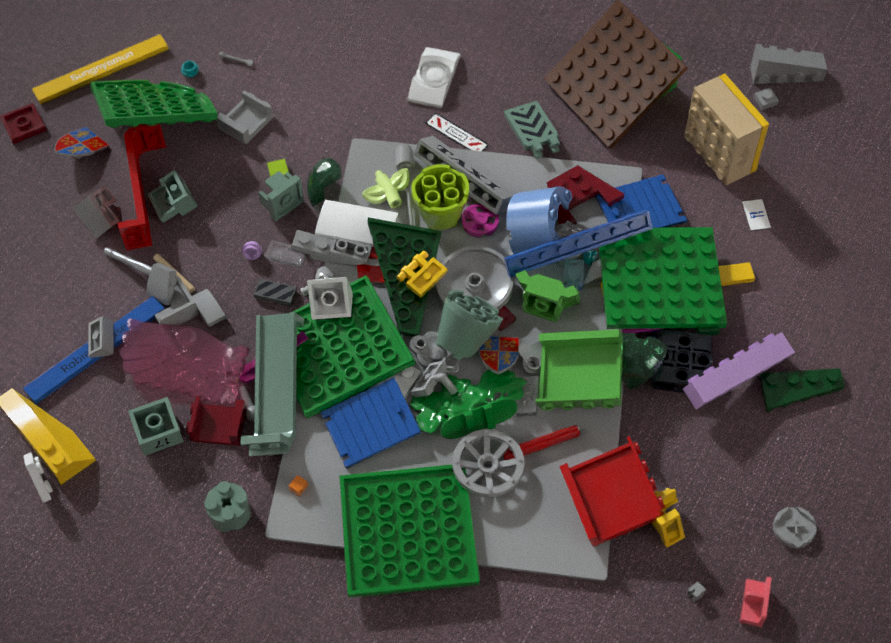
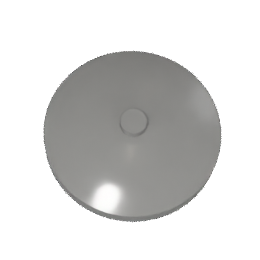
(477, 273)

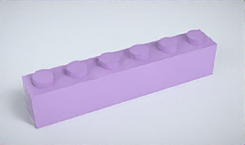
(738, 370)

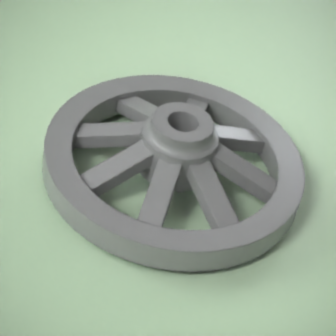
(488, 460)

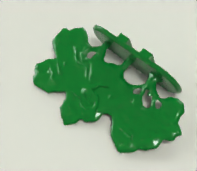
(461, 406)

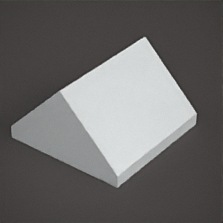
(330, 298)

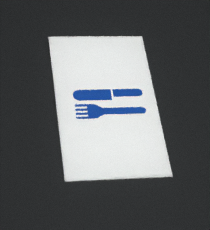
(756, 214)

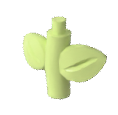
(387, 188)

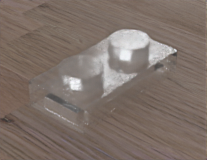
(283, 254)
(527, 404)

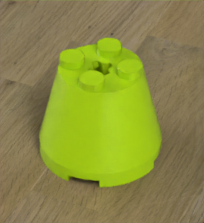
(440, 195)

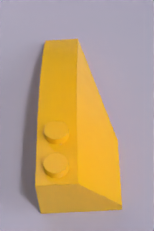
(48, 437)

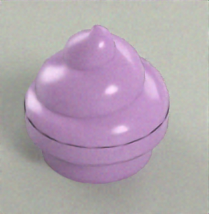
(252, 250)

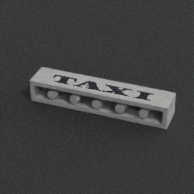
(481, 186)

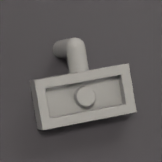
(433, 374)

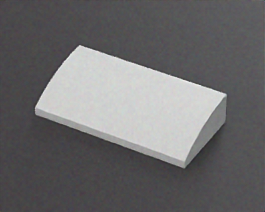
(349, 221)

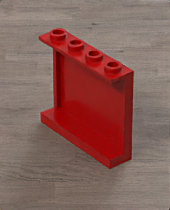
(613, 493)

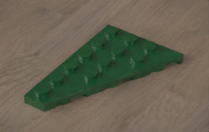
(395, 248)

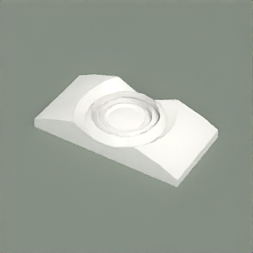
(433, 77)

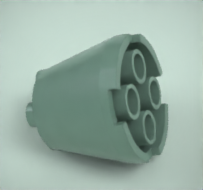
(466, 324)

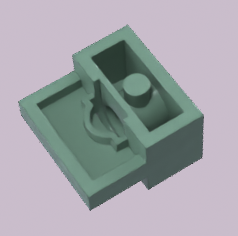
(180, 197)

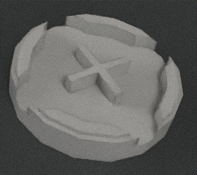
(794, 527)

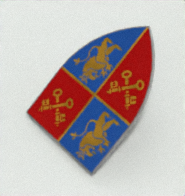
(80, 143)
(499, 353)

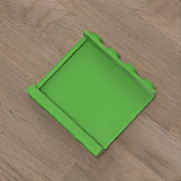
(580, 370)

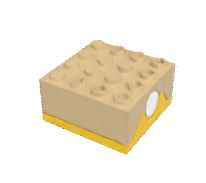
(725, 129)

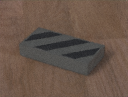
(275, 292)

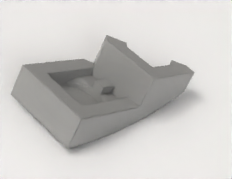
(593, 275)

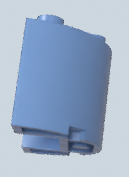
(533, 217)

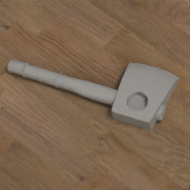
(161, 278)

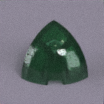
(322, 175)
(640, 359)

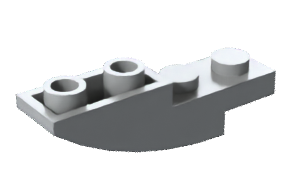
(331, 251)

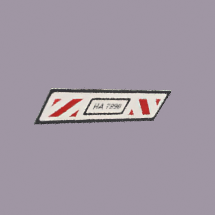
(456, 133)

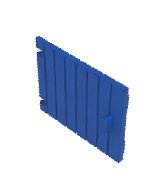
(646, 195)
(370, 422)

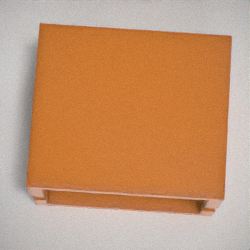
(298, 485)

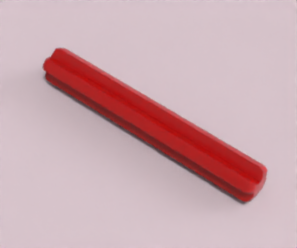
(545, 441)

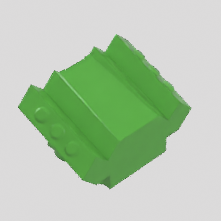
(546, 296)

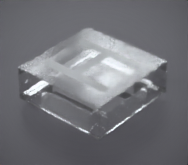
(569, 229)

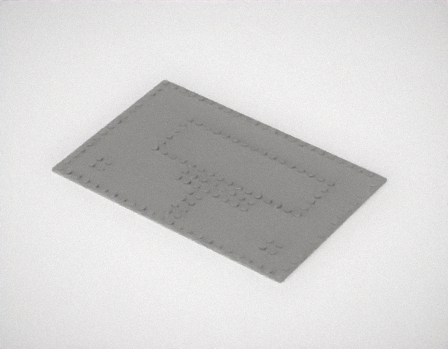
(536, 521)

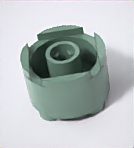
(227, 507)

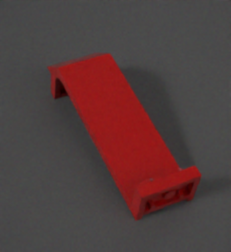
(137, 141)

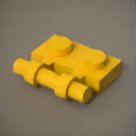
(426, 277)

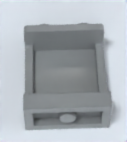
(245, 118)

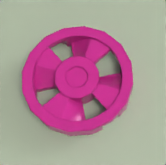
(479, 220)

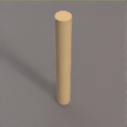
(159, 259)

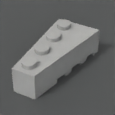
(786, 66)

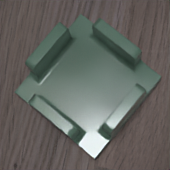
(285, 196)

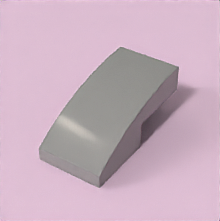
(208, 307)

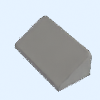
(100, 337)

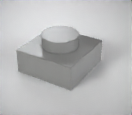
(766, 98)

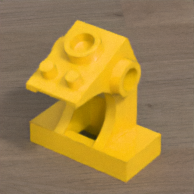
(670, 524)

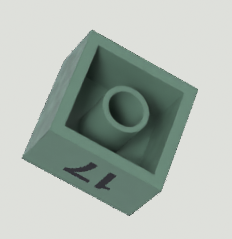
(155, 426)

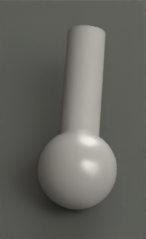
(250, 412)

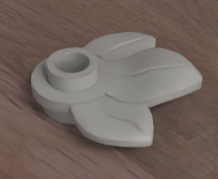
(429, 350)
(531, 354)

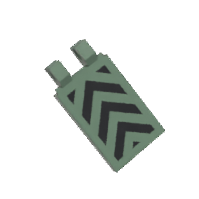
(533, 128)

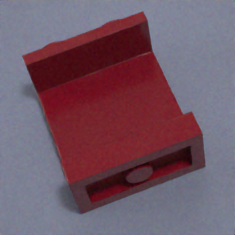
(216, 423)

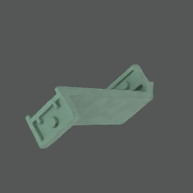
(274, 385)

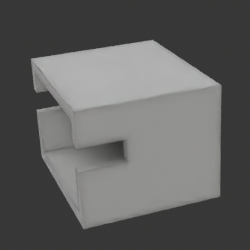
(697, 591)

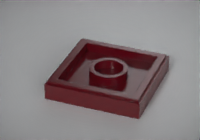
(23, 123)

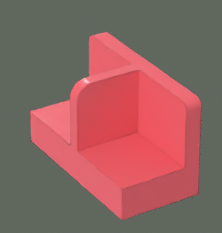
(755, 602)

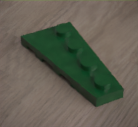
(794, 386)

